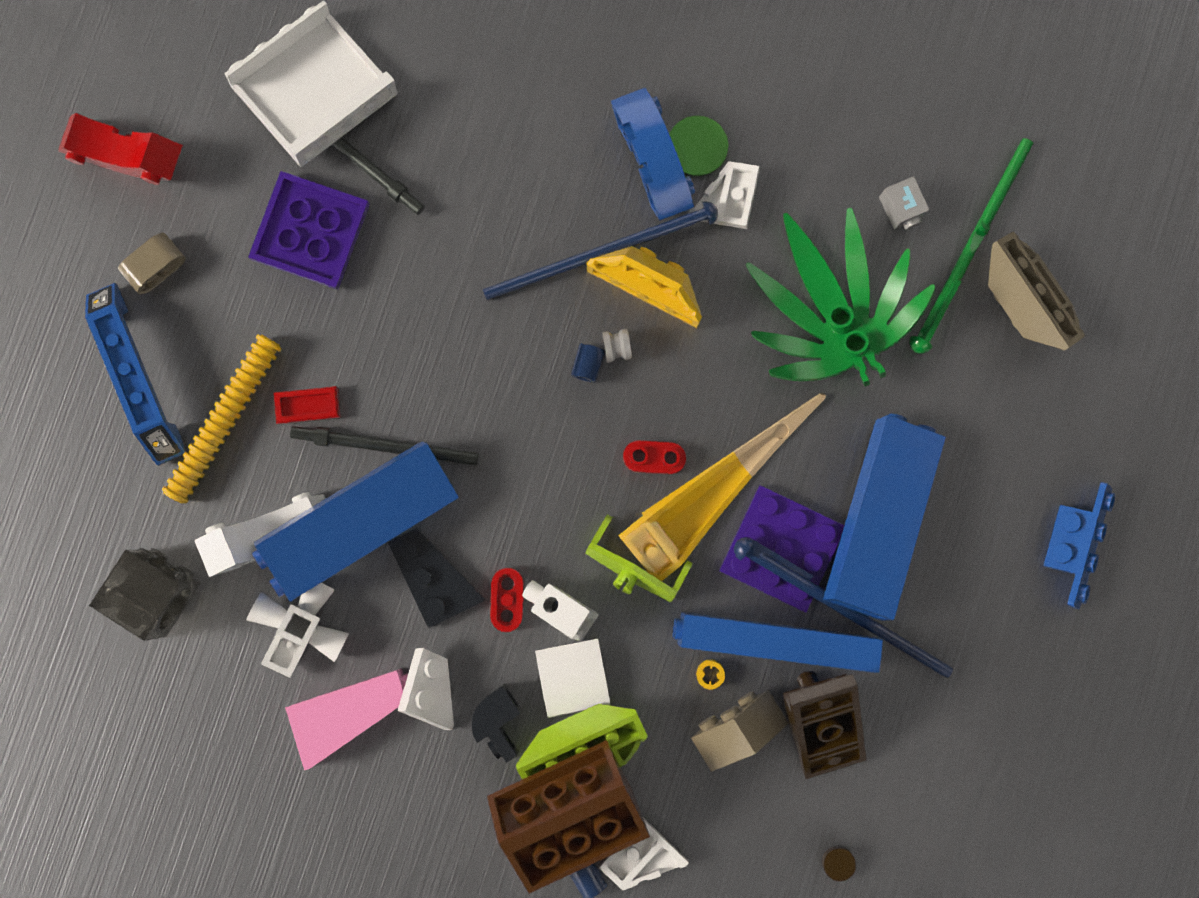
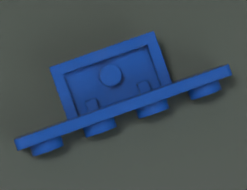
(1076, 541)

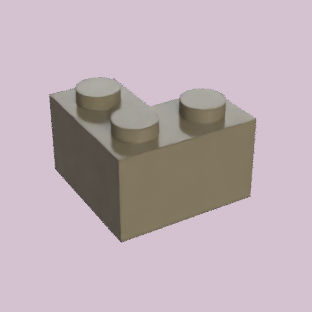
(739, 730)

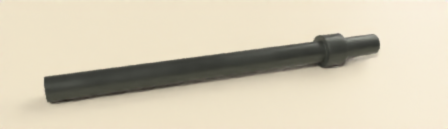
(395, 189)
(323, 437)

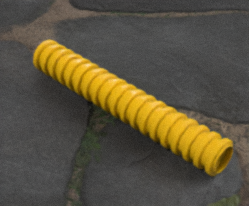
(221, 419)

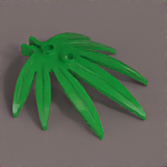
(848, 332)

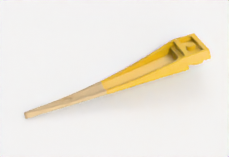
(679, 521)

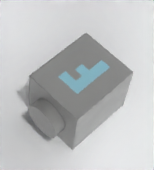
(904, 204)

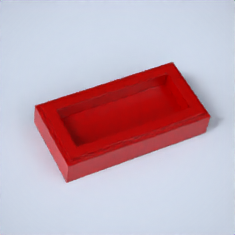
(307, 405)

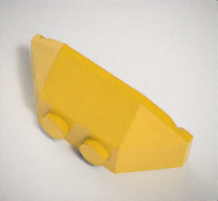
(649, 280)

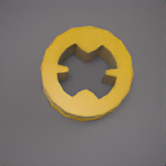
(720, 674)

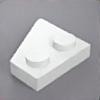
(732, 194)
(428, 690)
(643, 860)

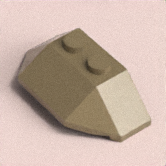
(1032, 294)

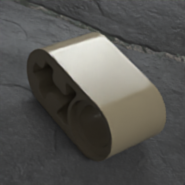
(151, 263)

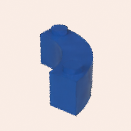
(648, 138)

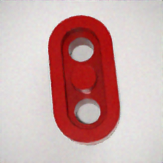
(654, 457)
(506, 599)

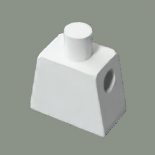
(571, 615)

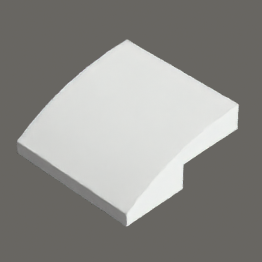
(572, 677)

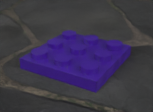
(309, 230)
(792, 533)

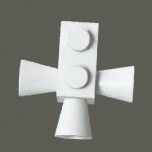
(296, 629)

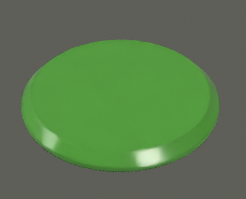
(699, 144)

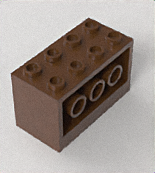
(566, 817)

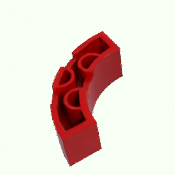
(135, 154)

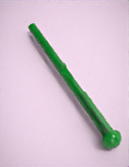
(920, 343)

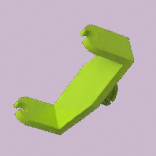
(631, 573)

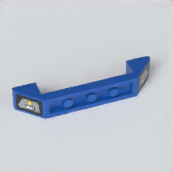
(129, 377)

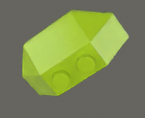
(582, 731)

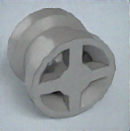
(617, 345)

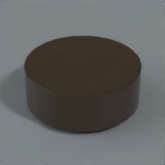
(838, 863)

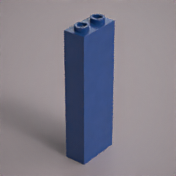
(885, 517)
(354, 521)
(778, 642)

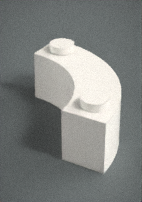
(232, 546)

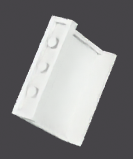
(310, 84)

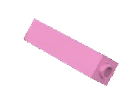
(339, 716)

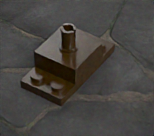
(826, 723)

